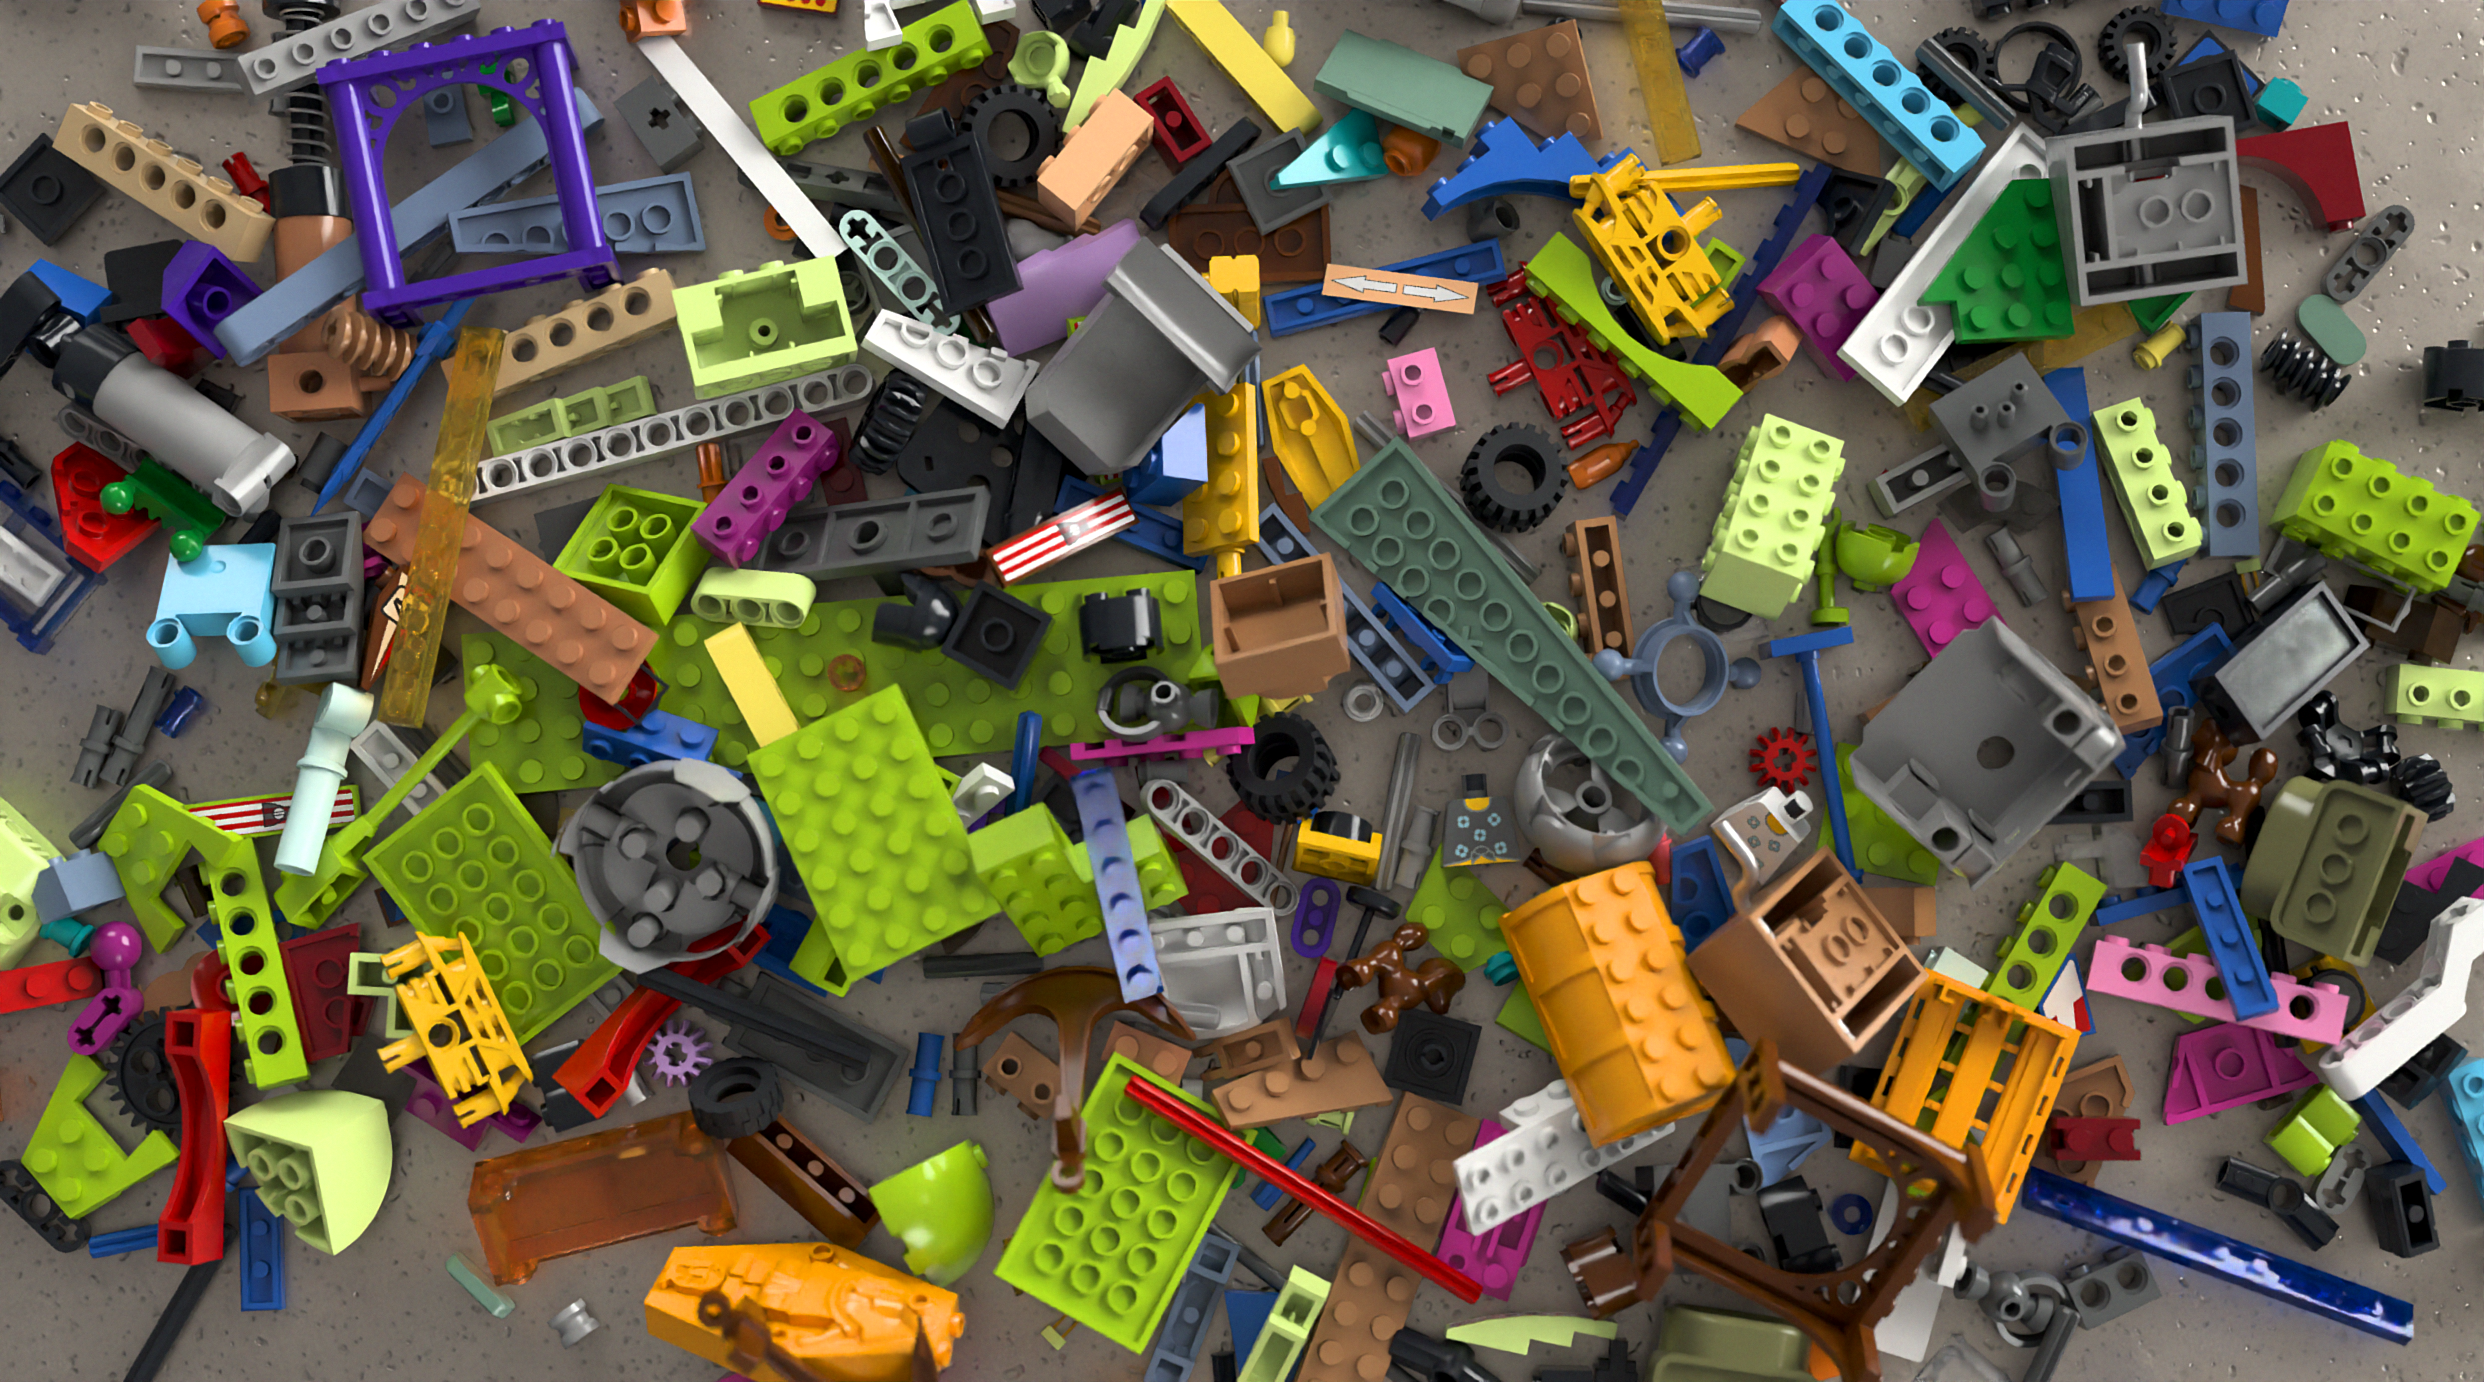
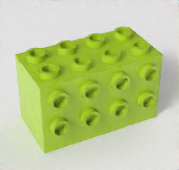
(2375, 517)

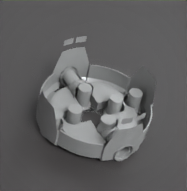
(625, 871)

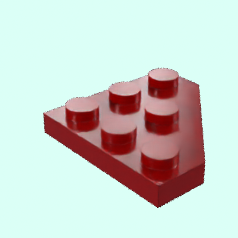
(86, 528)
(1206, 887)

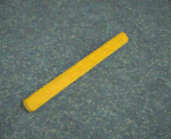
(1704, 178)

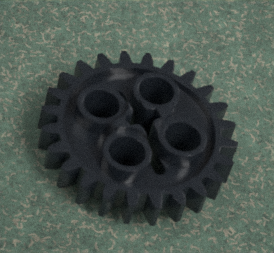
(139, 1087)

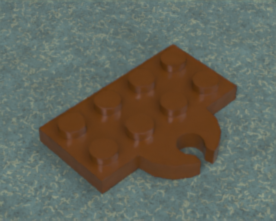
(1225, 228)

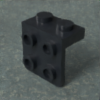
(136, 283)

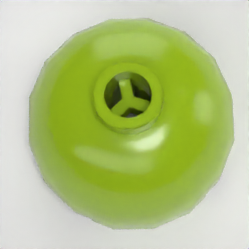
(1874, 555)

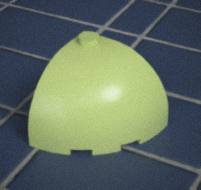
(317, 1161)

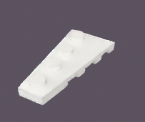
(967, 374)

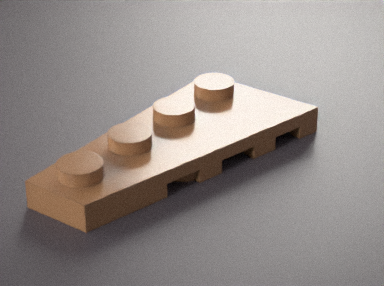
(1334, 1080)

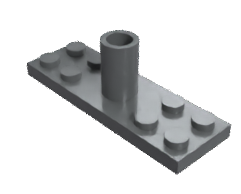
(878, 537)

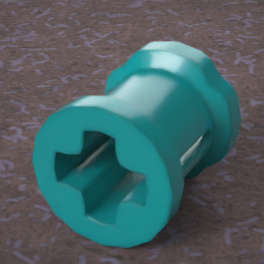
(69, 934)

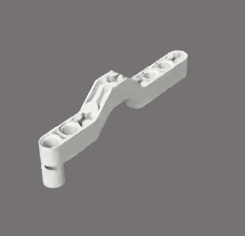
(2418, 1011)

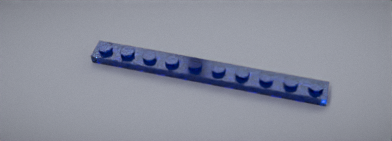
(1767, 256)
(2217, 1255)

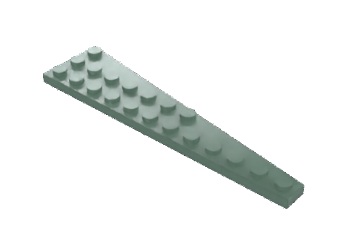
(1440, 562)

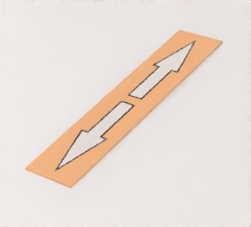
(1400, 289)

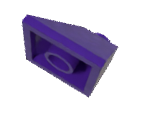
(203, 290)

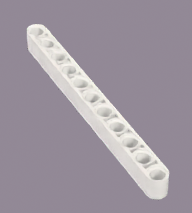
(681, 438)

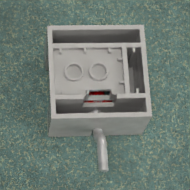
(2131, 228)

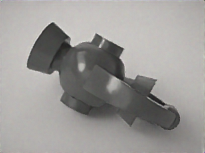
(1166, 705)
(2006, 1298)

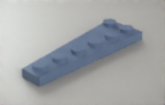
(635, 217)

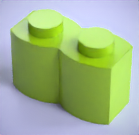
(2313, 1130)

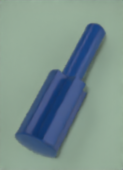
(1267, 1194)

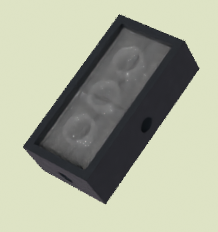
(2278, 664)

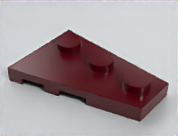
(318, 987)

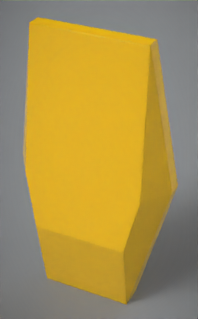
(1309, 434)

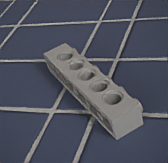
(379, 27)

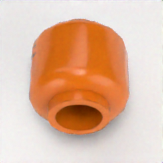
(1409, 151)

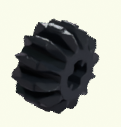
(2423, 785)

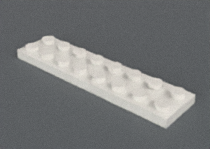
(1902, 341)

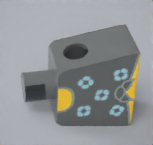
(1478, 828)

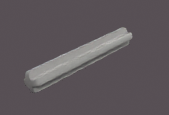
(1396, 810)

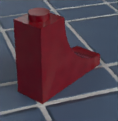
(2316, 166)
(170, 346)

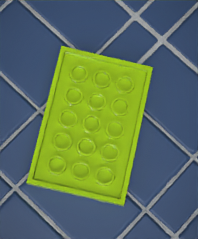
(873, 833)
(487, 871)
(1136, 1223)

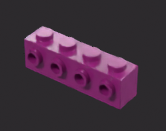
(766, 489)

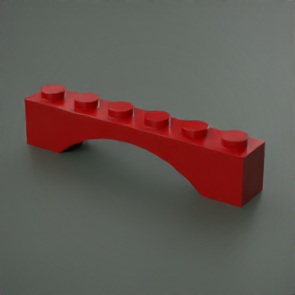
(200, 1059)
(606, 1060)

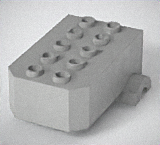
(1138, 361)

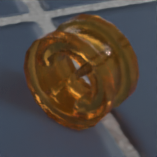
(858, 668)

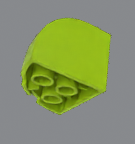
(940, 1211)

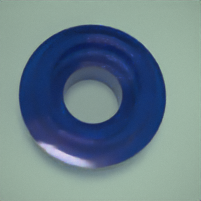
(1864, 1218)

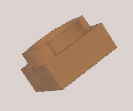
(1280, 629)

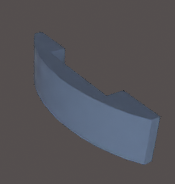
(1192, 1310)

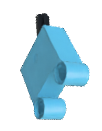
(221, 595)

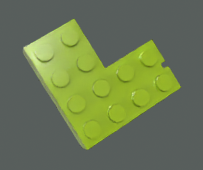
(1050, 883)

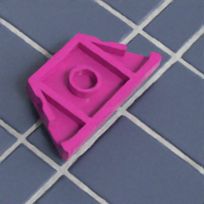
(1941, 593)
(2226, 1069)

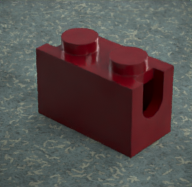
(1176, 129)
(2092, 1138)

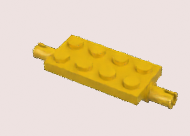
(1224, 511)

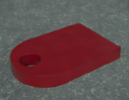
(1315, 997)

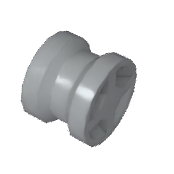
(573, 1323)

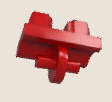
(2168, 850)

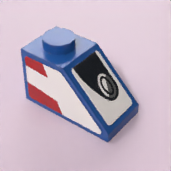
(2067, 998)

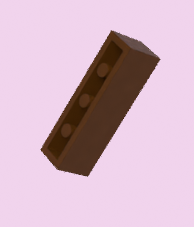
(809, 1182)

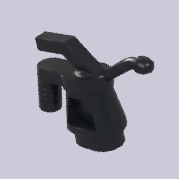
(2049, 77)

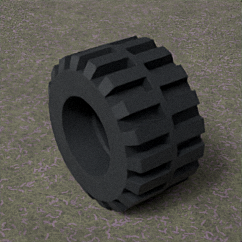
(1036, 115)
(1534, 454)
(1299, 790)

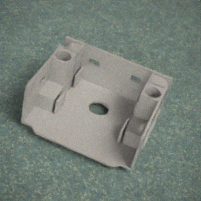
(1924, 746)

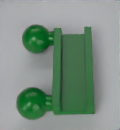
(170, 499)

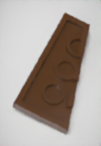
(966, 83)

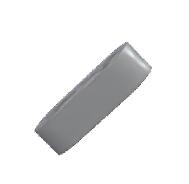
(2349, 1183)

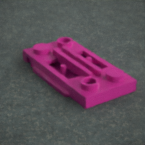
(1496, 1253)

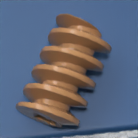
(369, 341)

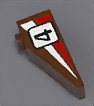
(382, 625)

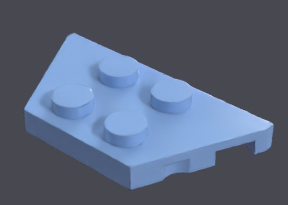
(1789, 1138)

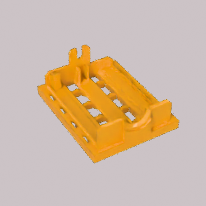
(2017, 1105)

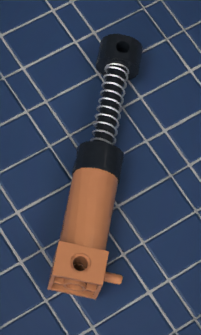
(310, 219)

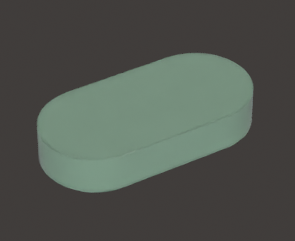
(2330, 330)
(479, 1285)

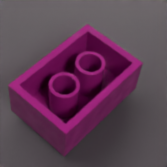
(1822, 298)

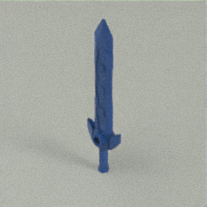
(434, 342)

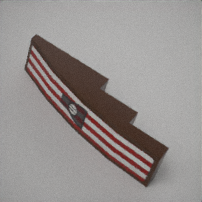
(1061, 537)

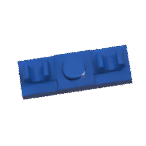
(1421, 634)

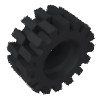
(2137, 20)
(1971, 48)

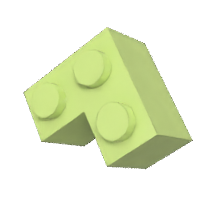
(369, 978)

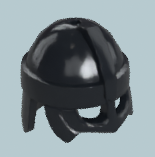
(921, 625)

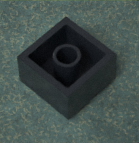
(998, 636)

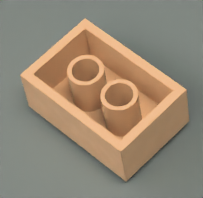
(1094, 158)

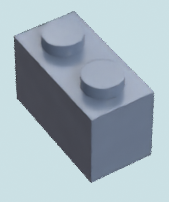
(76, 885)

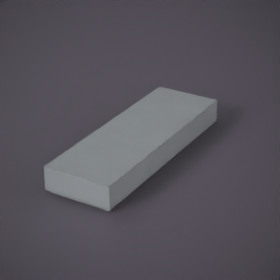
(186, 70)

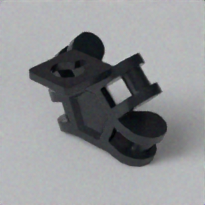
(2339, 750)

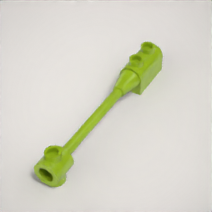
(339, 870)

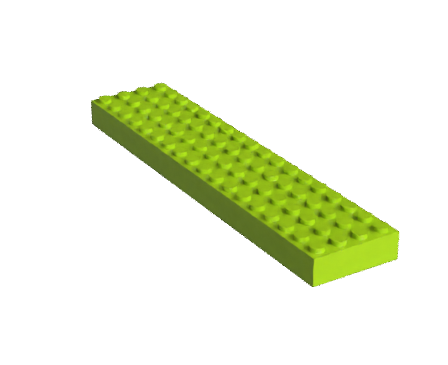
(950, 703)

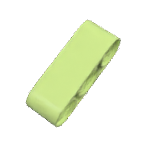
(753, 597)

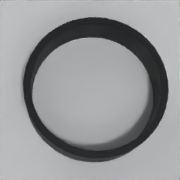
(2051, 30)

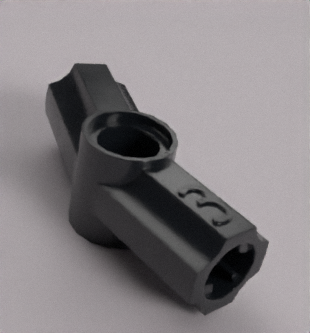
(2297, 1212)
(1438, 1360)

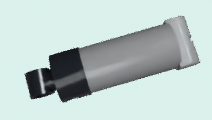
(162, 414)

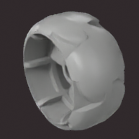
(1575, 841)

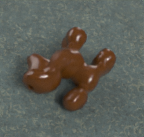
(2214, 789)
(1399, 987)

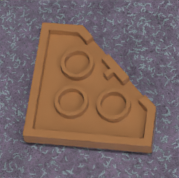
(1539, 80)
(2091, 1090)

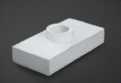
(27, 570)

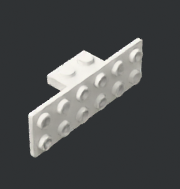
(1536, 1159)
(1911, 1321)

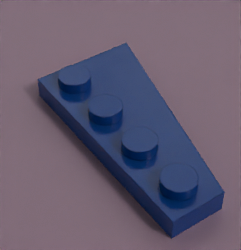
(2170, 682)

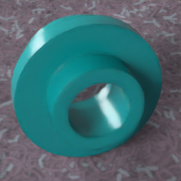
(1501, 969)

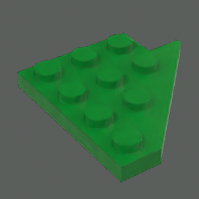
(2008, 272)

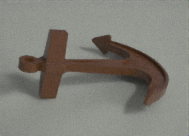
(1075, 1002)
(751, 1340)

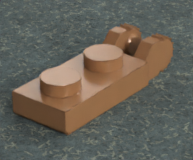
(1250, 1050)

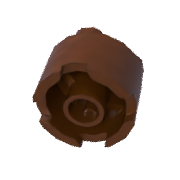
(1604, 1272)

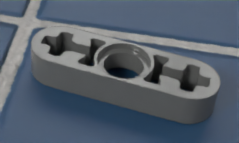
(2377, 226)

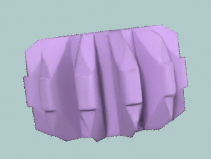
(666, 1061)

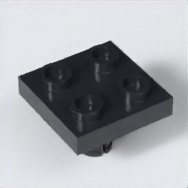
(1432, 1055)

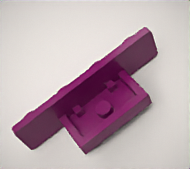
(435, 1109)

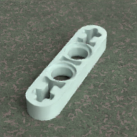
(900, 273)

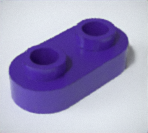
(1315, 917)

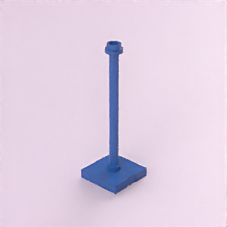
(1807, 651)

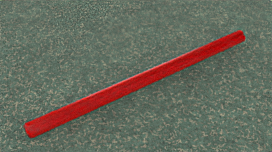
(1302, 1190)

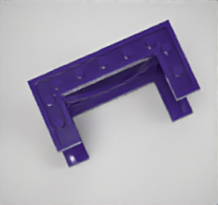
(353, 93)

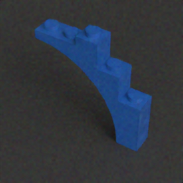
(1510, 164)

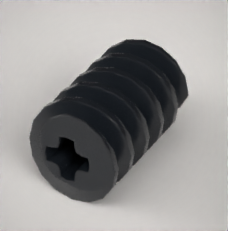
(2301, 371)

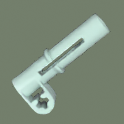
(338, 720)

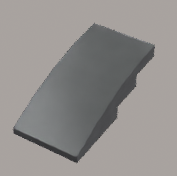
(319, 598)

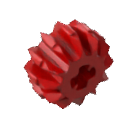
(1770, 752)

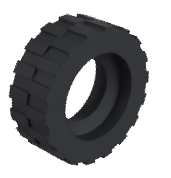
(738, 1117)

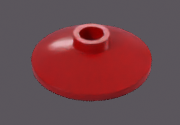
(641, 692)
(210, 989)

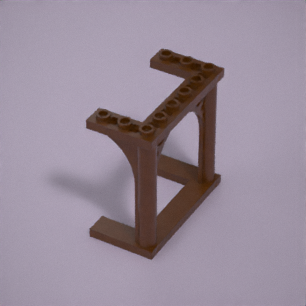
(1839, 1328)

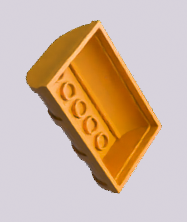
(1619, 1002)

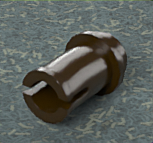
(194, 890)

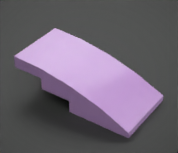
(1058, 287)

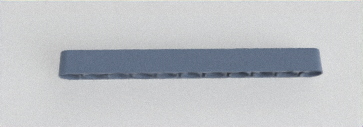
(416, 224)

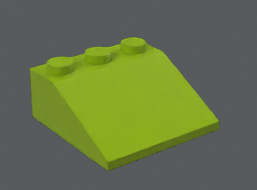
(637, 551)

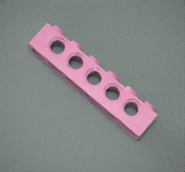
(2104, 976)

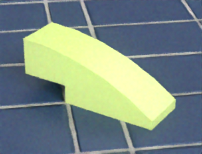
(1285, 1328)

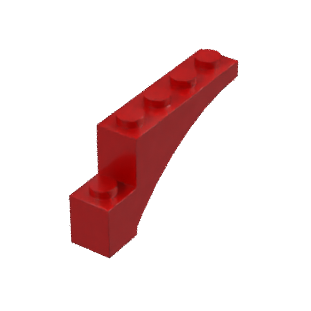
(49, 984)

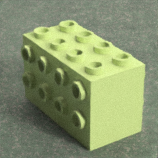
(1772, 517)

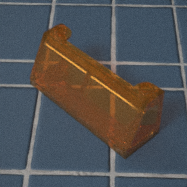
(600, 1193)

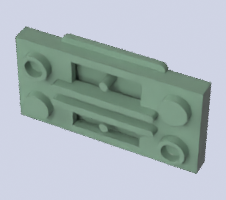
(1404, 87)

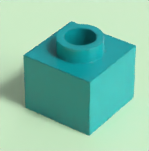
(2279, 103)

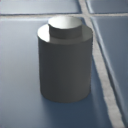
(320, 462)

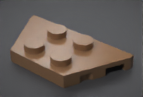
(1815, 123)

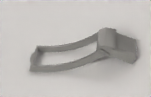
(2288, 550)

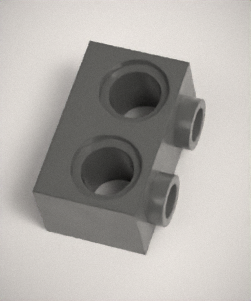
(2111, 1297)

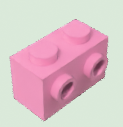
(1419, 395)

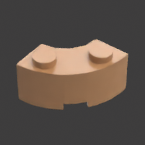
(1907, 910)

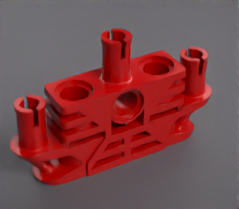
(1559, 385)

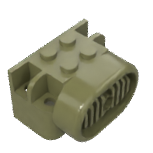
(2331, 865)
(1728, 1347)

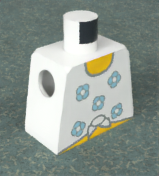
(1769, 826)

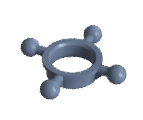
(1642, 667)

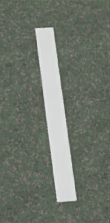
(742, 146)

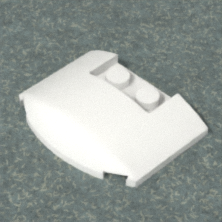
(1221, 962)

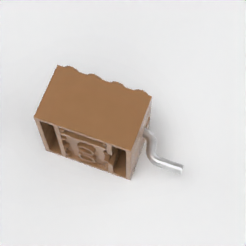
(1798, 985)

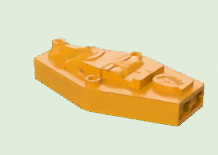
(820, 1301)

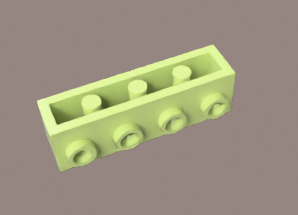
(2144, 483)
(2434, 694)

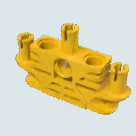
(1631, 240)
(479, 1014)

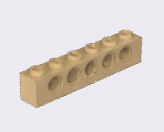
(164, 182)
(586, 343)

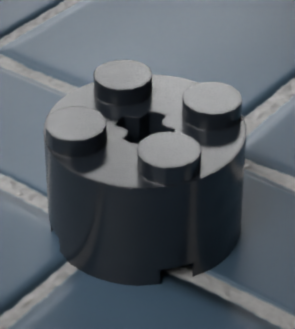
(2453, 377)
(1120, 626)

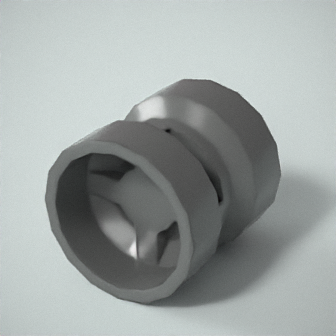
(854, 289)

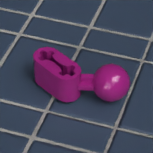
(114, 949)

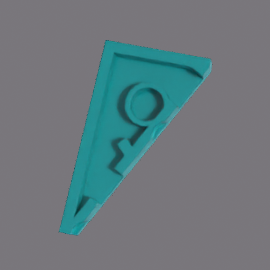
(1342, 154)

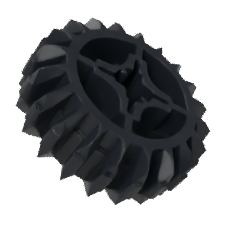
(887, 422)

